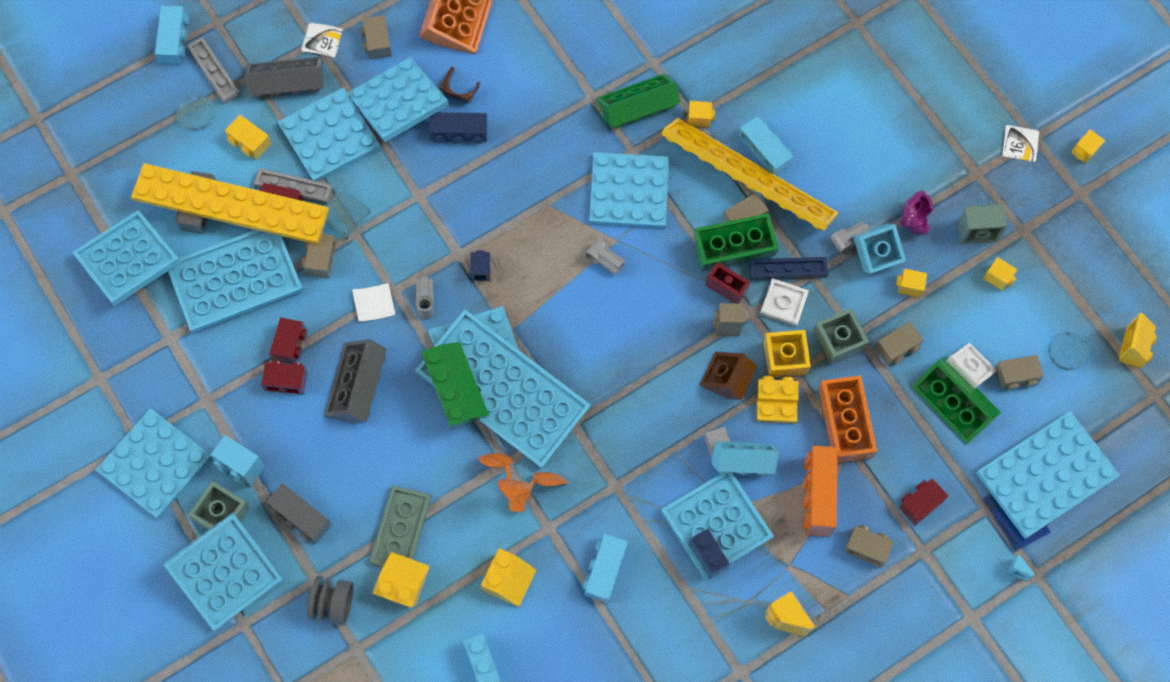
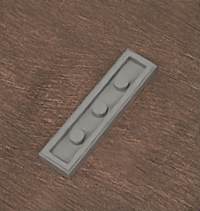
(213, 70)
(309, 189)

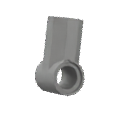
(844, 239)
(601, 254)
(424, 297)

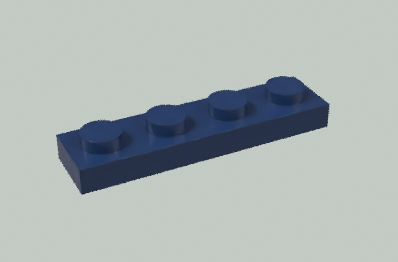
(788, 268)

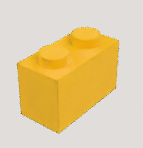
(247, 137)

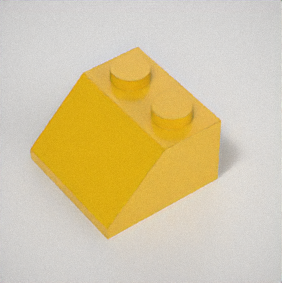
(1138, 341)
(508, 578)
(401, 580)
(789, 616)

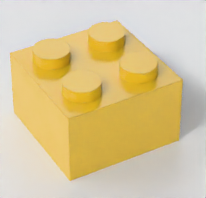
(786, 353)

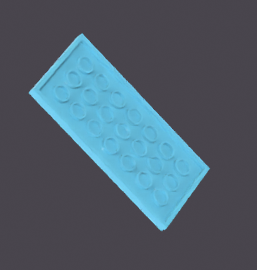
(522, 398)

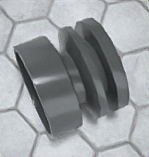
(330, 600)

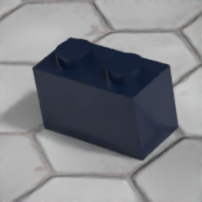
(708, 553)

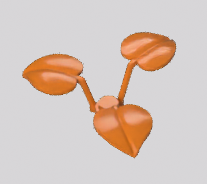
(518, 491)

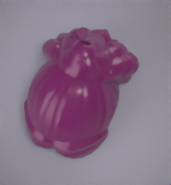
(916, 213)

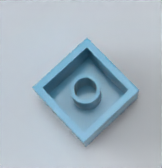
(879, 248)
(238, 461)

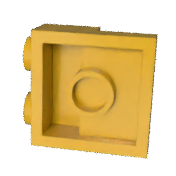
(777, 400)

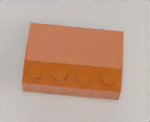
(456, 23)

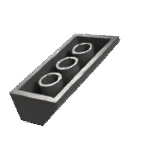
(284, 76)
(355, 381)

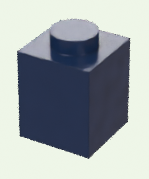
(480, 266)

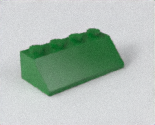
(638, 100)
(735, 241)
(455, 384)
(955, 400)

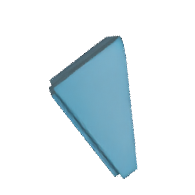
(1020, 569)

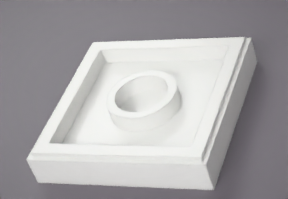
(784, 302)
(971, 365)

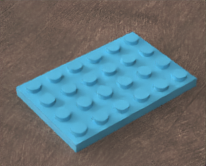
(233, 278)
(1047, 474)

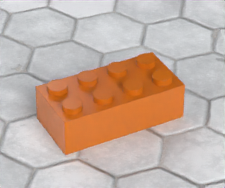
(847, 418)
(820, 491)

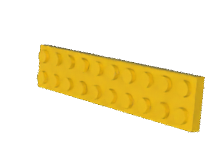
(750, 173)
(230, 203)

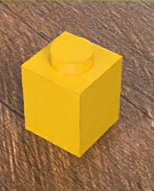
(700, 114)
(1088, 146)
(1001, 274)
(911, 283)

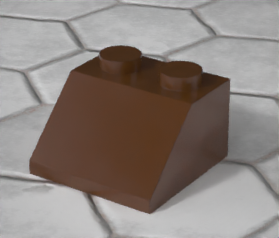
(728, 374)

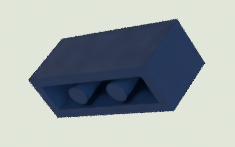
(458, 127)

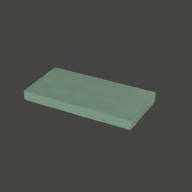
(400, 524)

